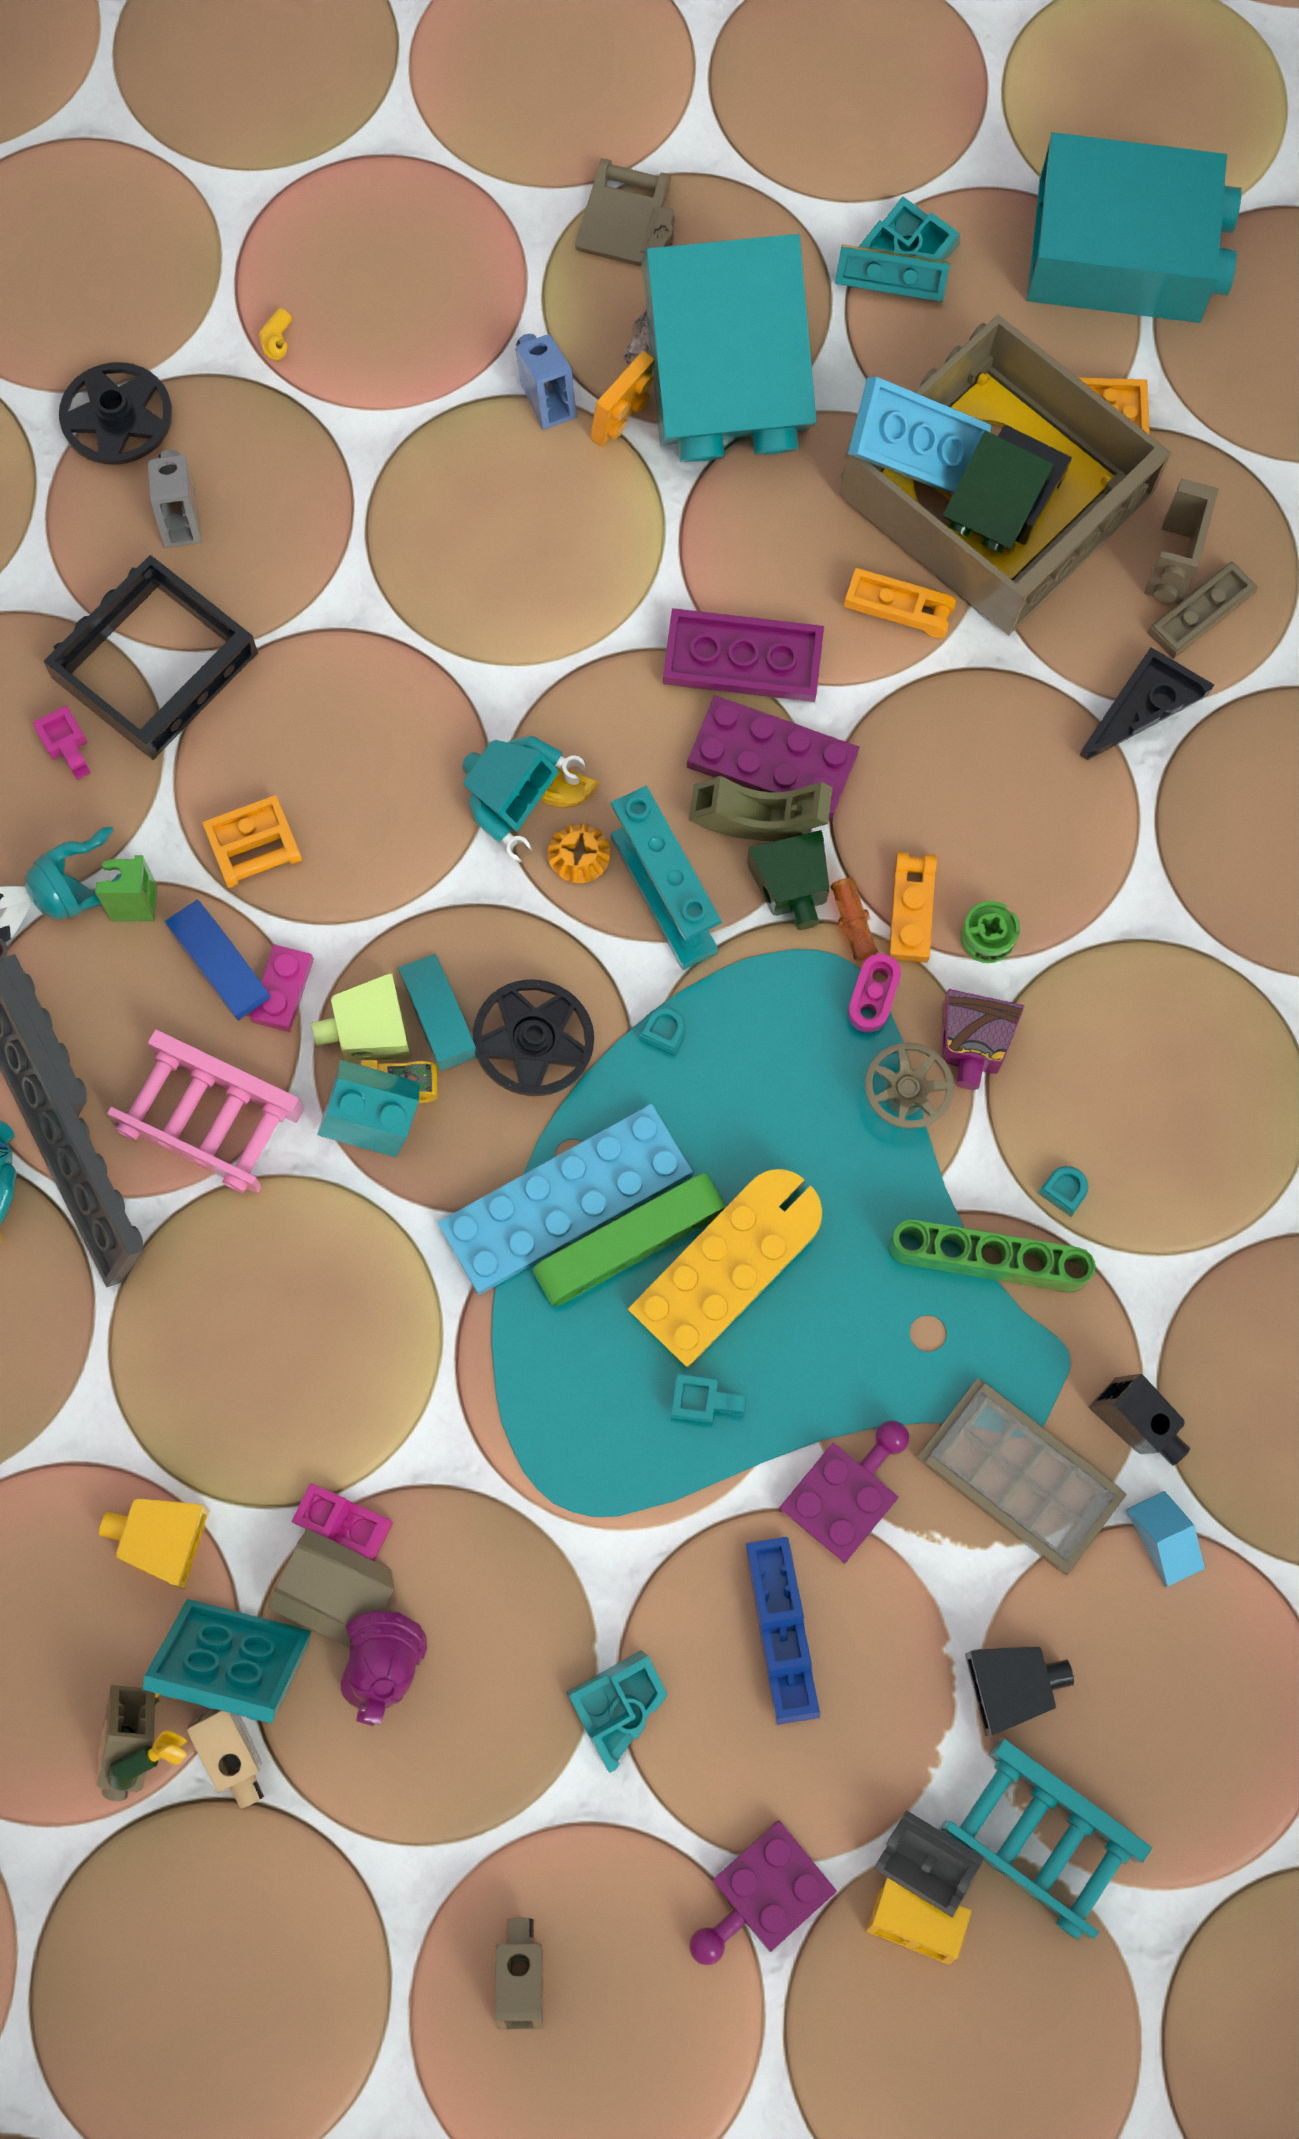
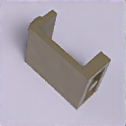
(1187, 516)

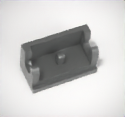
(929, 1863)

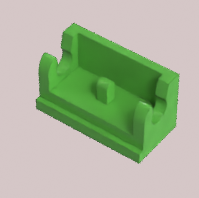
(130, 896)

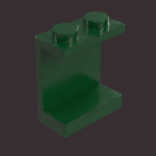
(997, 492)

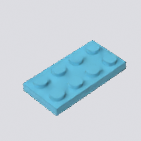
(914, 435)

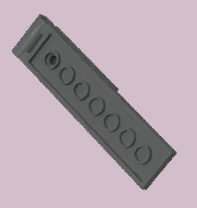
(50, 1103)

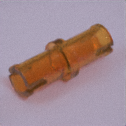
(853, 918)

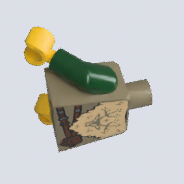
(128, 1742)

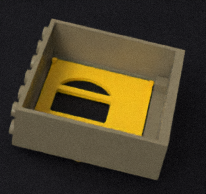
(1016, 383)

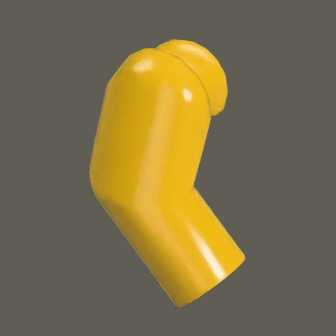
(271, 334)

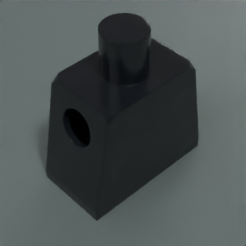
(1141, 1417)
(1014, 1685)

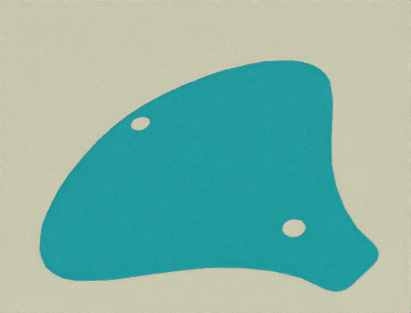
(826, 1348)

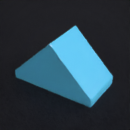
(1167, 1537)

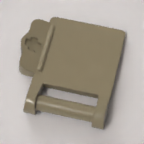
(623, 222)

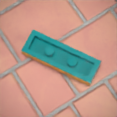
(892, 272)

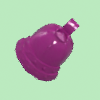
(381, 1662)

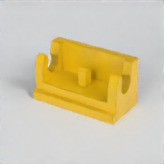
(916, 1924)

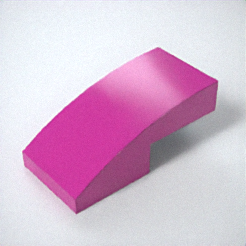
(342, 1521)

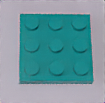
(227, 1661)

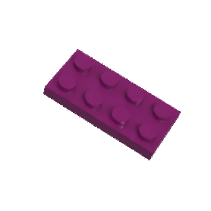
(743, 655)
(769, 752)

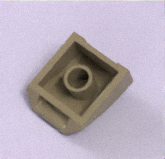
(329, 1587)

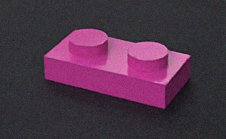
(285, 983)

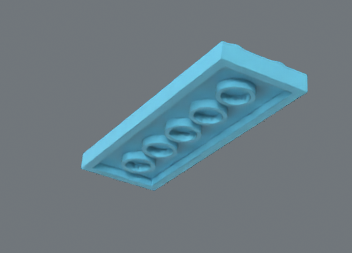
(565, 1199)

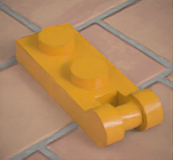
(899, 602)
(912, 908)

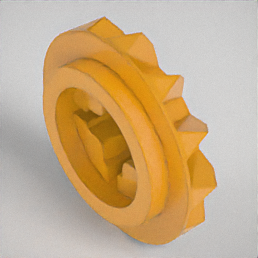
(590, 865)

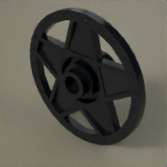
(115, 413)
(533, 1037)

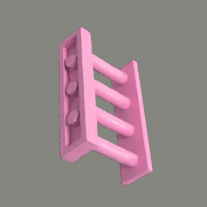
(204, 1073)

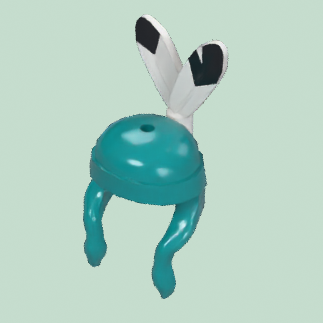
(49, 889)

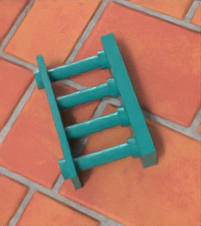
(665, 878)
(1083, 1820)

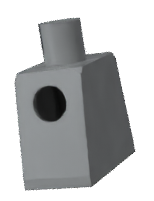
(172, 482)

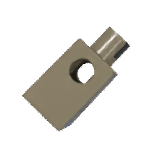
(519, 1997)

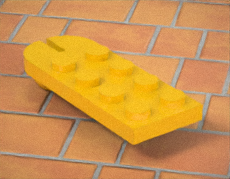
(729, 1264)

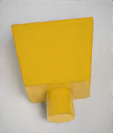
(158, 1537)

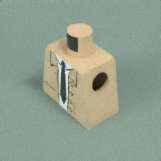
(223, 1734)

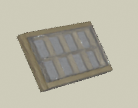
(1022, 1476)

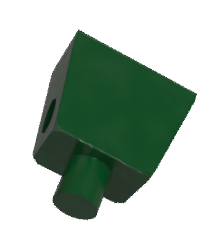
(792, 876)

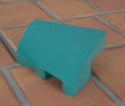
(913, 233)
(617, 1705)

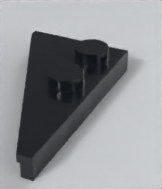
(1151, 695)

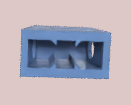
(542, 362)

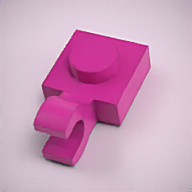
(63, 737)

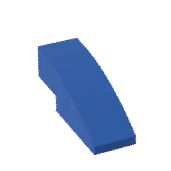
(217, 959)

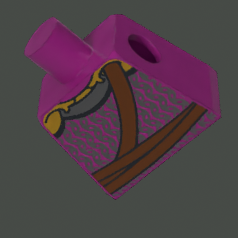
(976, 1034)

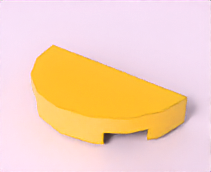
(566, 795)

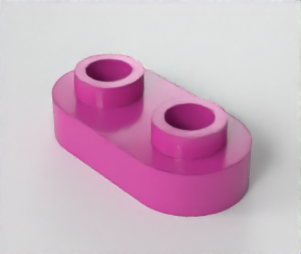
(872, 994)

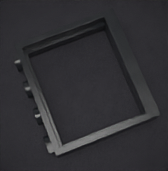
(193, 695)

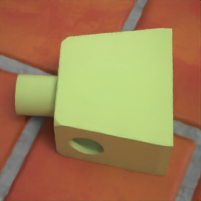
(366, 1022)

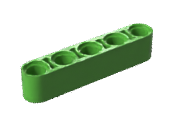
(629, 1239)
(1009, 1247)

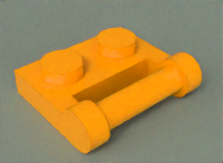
(249, 829)

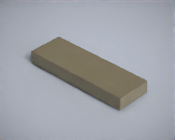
(1202, 609)

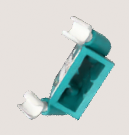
(510, 782)

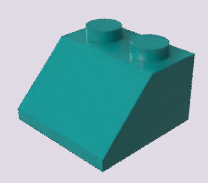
(369, 1108)

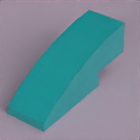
(438, 1012)

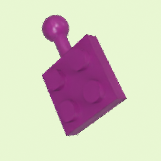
(841, 1498)
(771, 1891)

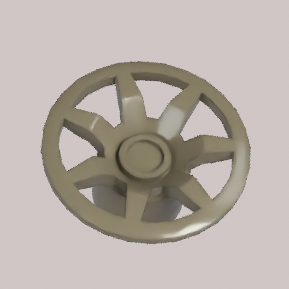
(908, 1087)

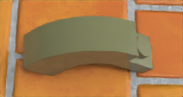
(759, 814)

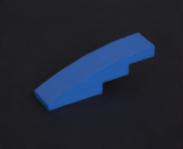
(782, 1630)

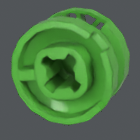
(989, 931)

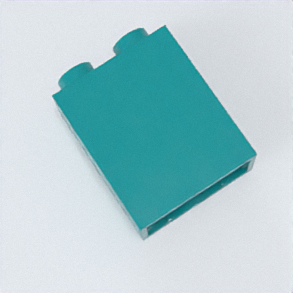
(1132, 228)
(729, 345)

